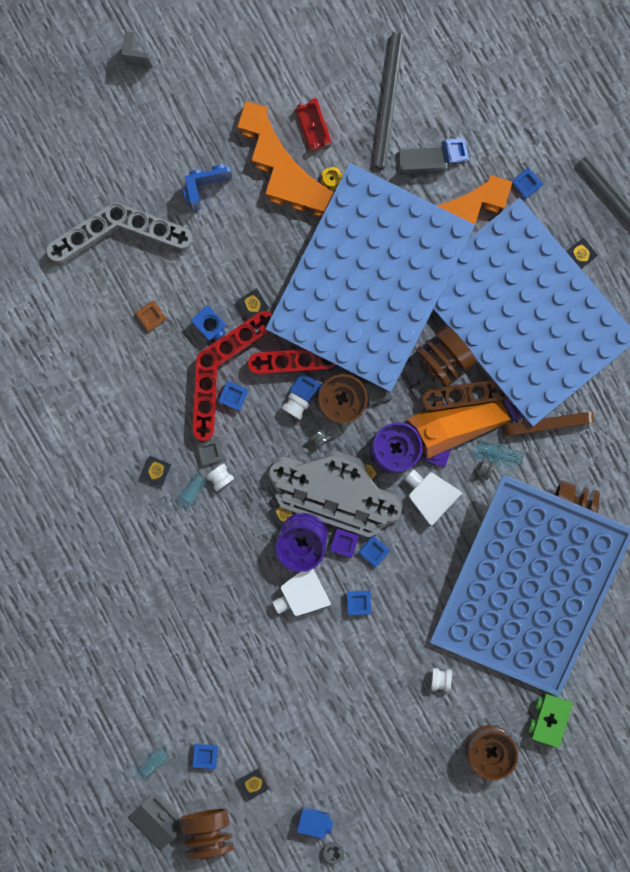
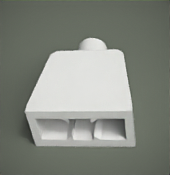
(431, 495)
(302, 594)

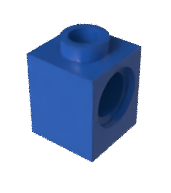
(204, 315)
(314, 823)

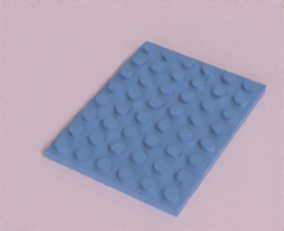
(370, 277)
(530, 313)
(531, 585)

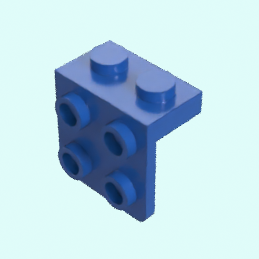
(198, 177)

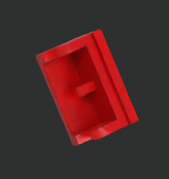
(313, 125)

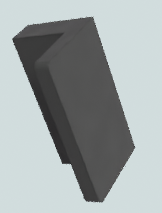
(130, 53)
(422, 160)
(157, 821)

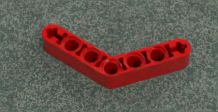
(293, 365)
(212, 371)

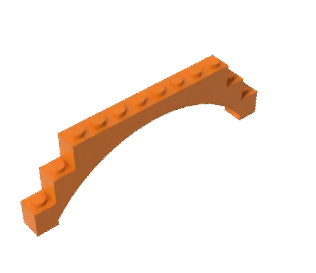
(295, 187)

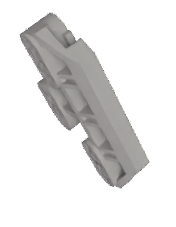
(339, 488)

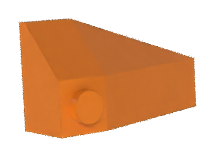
(455, 425)

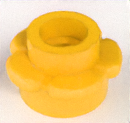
(327, 173)

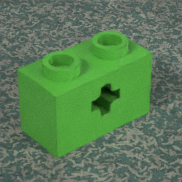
(554, 731)

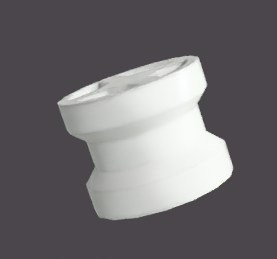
(295, 406)
(220, 477)
(441, 680)

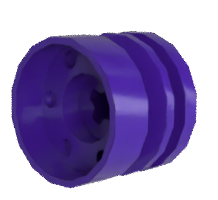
(409, 446)
(299, 554)

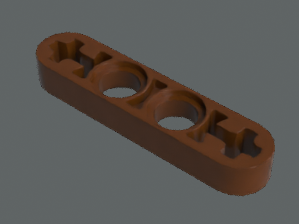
(466, 396)
(550, 423)

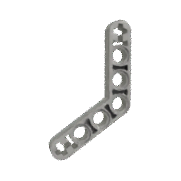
(111, 225)

